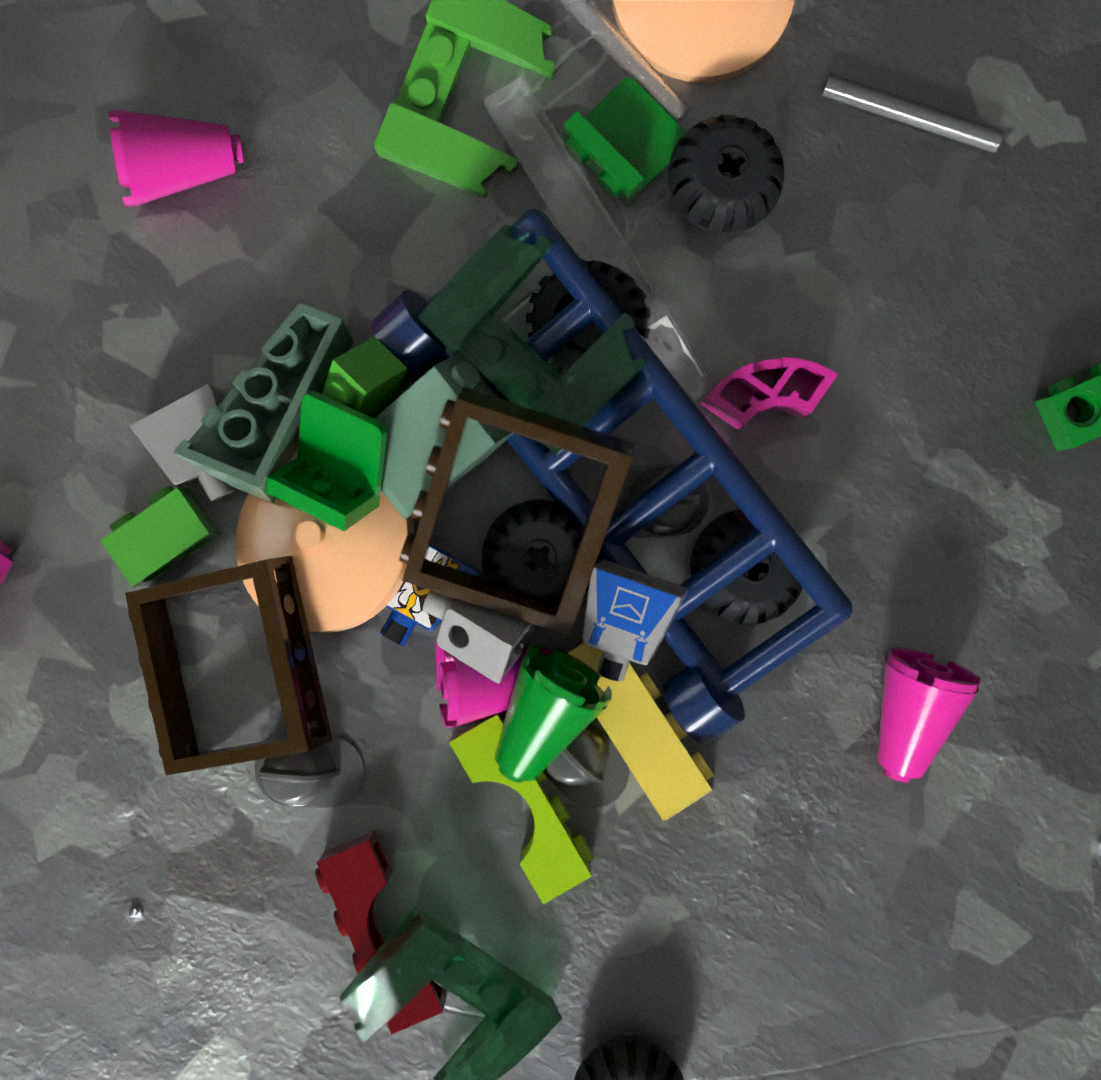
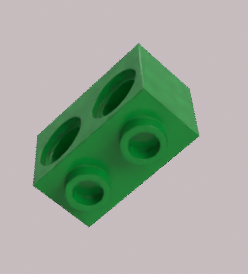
(1053, 410)

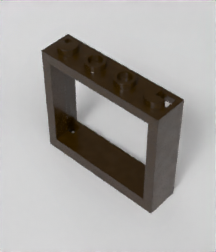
(542, 428)
(289, 654)

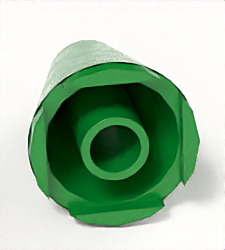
(547, 712)

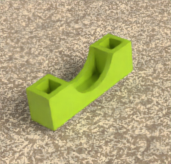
(553, 856)

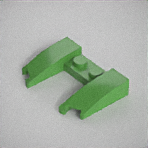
(413, 125)

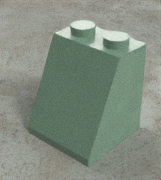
(414, 430)

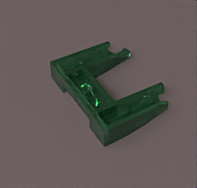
(467, 321)
(428, 950)

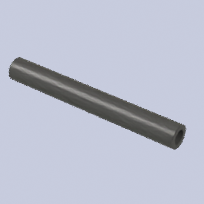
(912, 113)

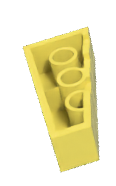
(649, 740)

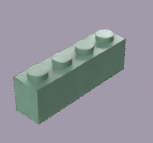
(260, 417)

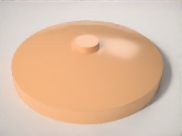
(703, 37)
(338, 572)

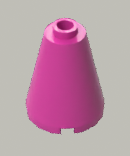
(169, 154)
(470, 693)
(919, 710)

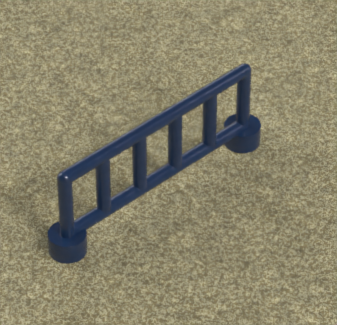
(703, 693)

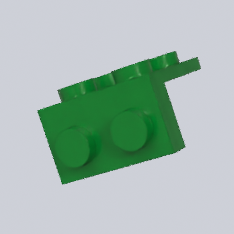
(623, 140)
(336, 463)

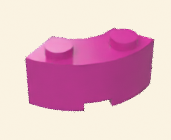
(769, 385)

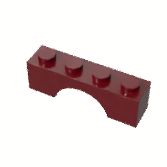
(353, 878)

